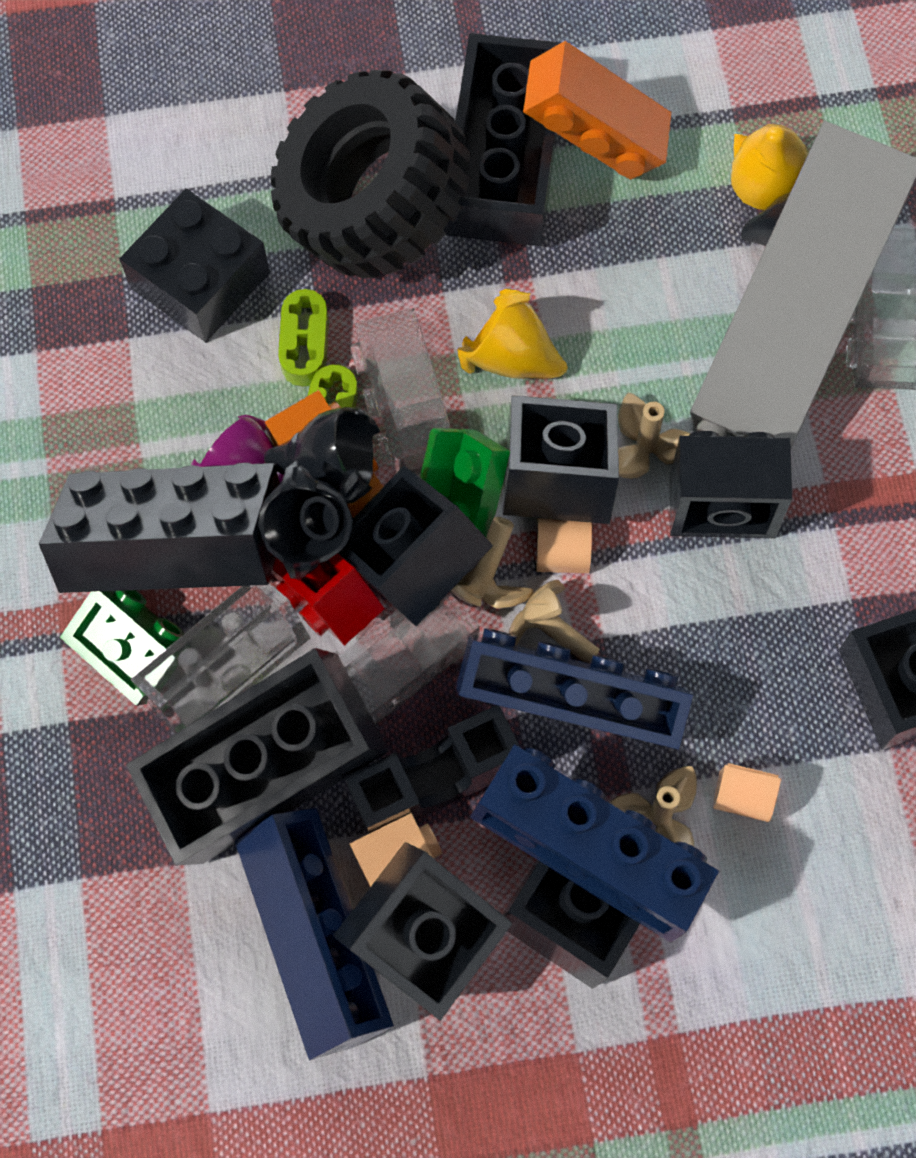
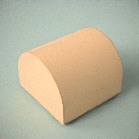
(563, 546)
(746, 792)

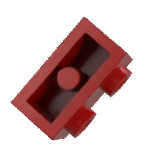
(331, 598)

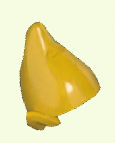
(766, 164)
(513, 342)

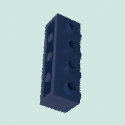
(574, 691)
(596, 843)
(301, 909)

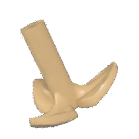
(643, 424)
(480, 583)
(543, 612)
(673, 795)

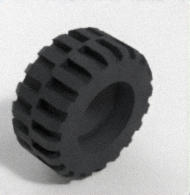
(405, 201)

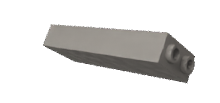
(805, 286)

